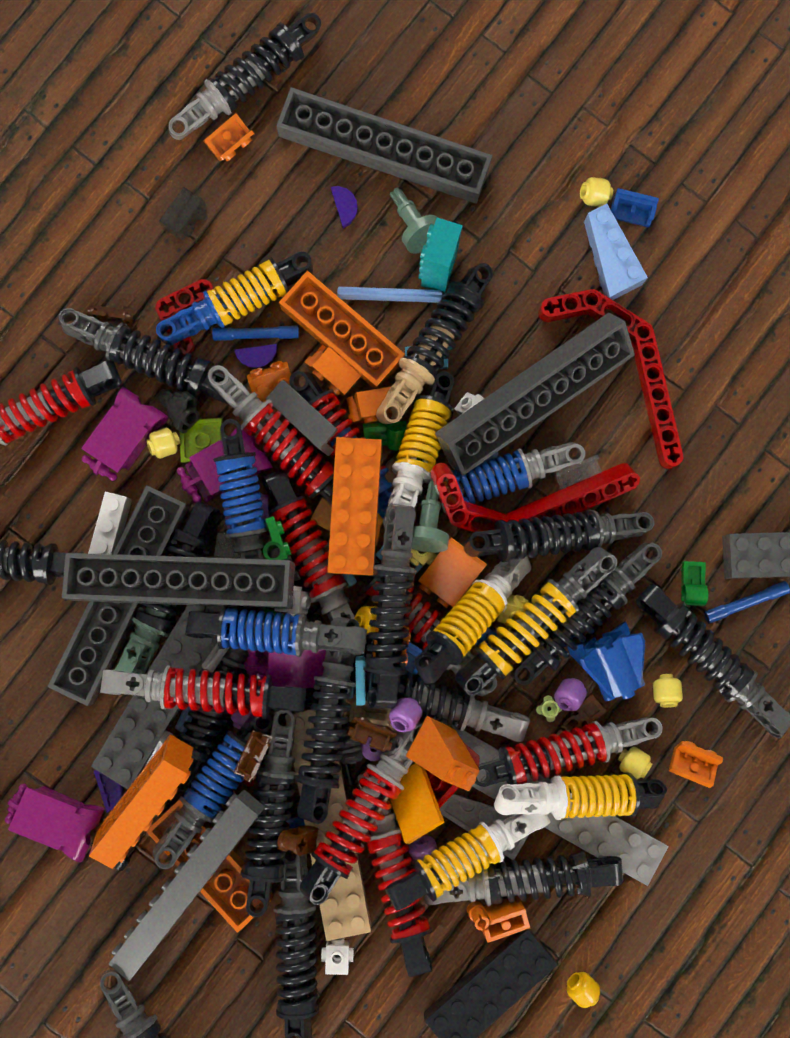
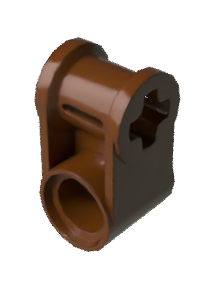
(299, 840)

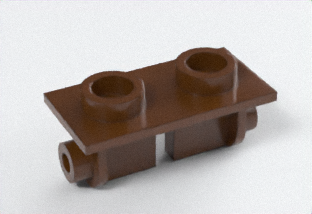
(112, 315)
(381, 735)
(252, 755)

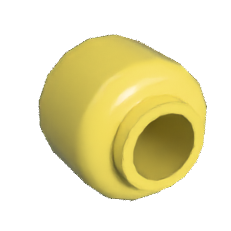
(596, 191)
(162, 443)
(667, 691)
(635, 762)

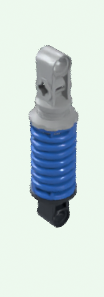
(512, 470)

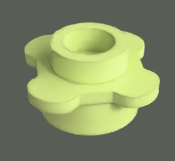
(542, 709)

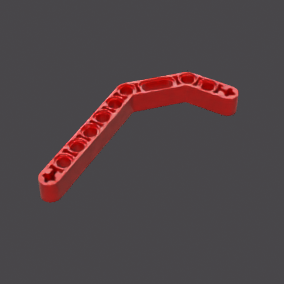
(643, 364)
(570, 500)

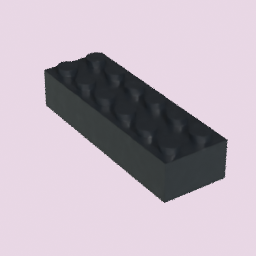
(491, 987)

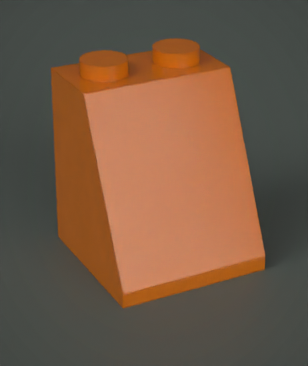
(451, 574)
(443, 754)

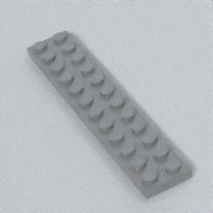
(596, 835)

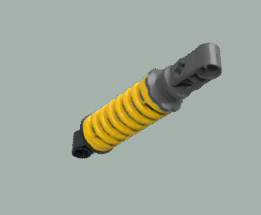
(534, 621)

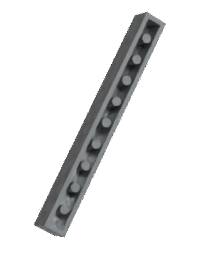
(186, 885)

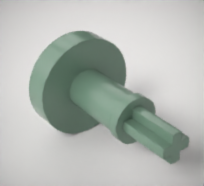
(416, 233)
(426, 535)

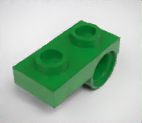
(390, 434)
(276, 529)
(693, 586)

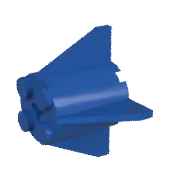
(614, 662)

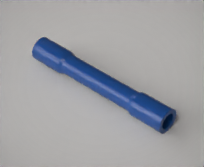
(280, 332)
(768, 594)

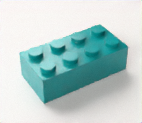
(439, 254)

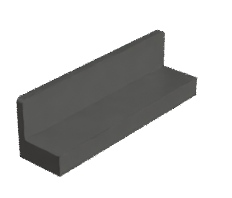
(303, 416)

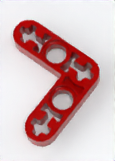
(196, 286)

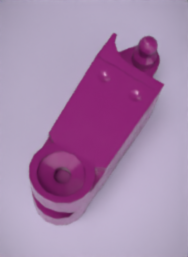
(121, 434)
(203, 469)
(286, 669)
(53, 820)

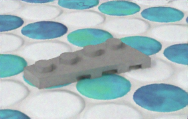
(469, 813)

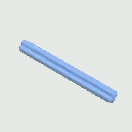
(389, 294)

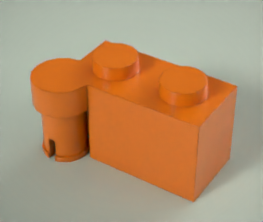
(332, 369)
(365, 405)
(499, 919)

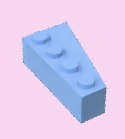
(613, 255)

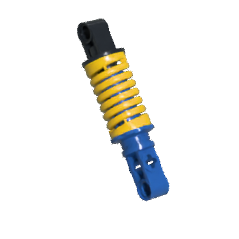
(234, 297)

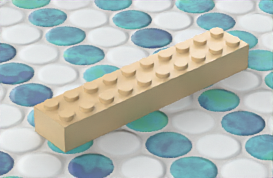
(346, 908)

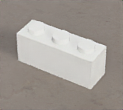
(110, 523)

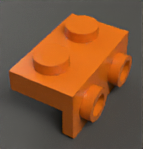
(228, 138)
(265, 380)
(695, 763)

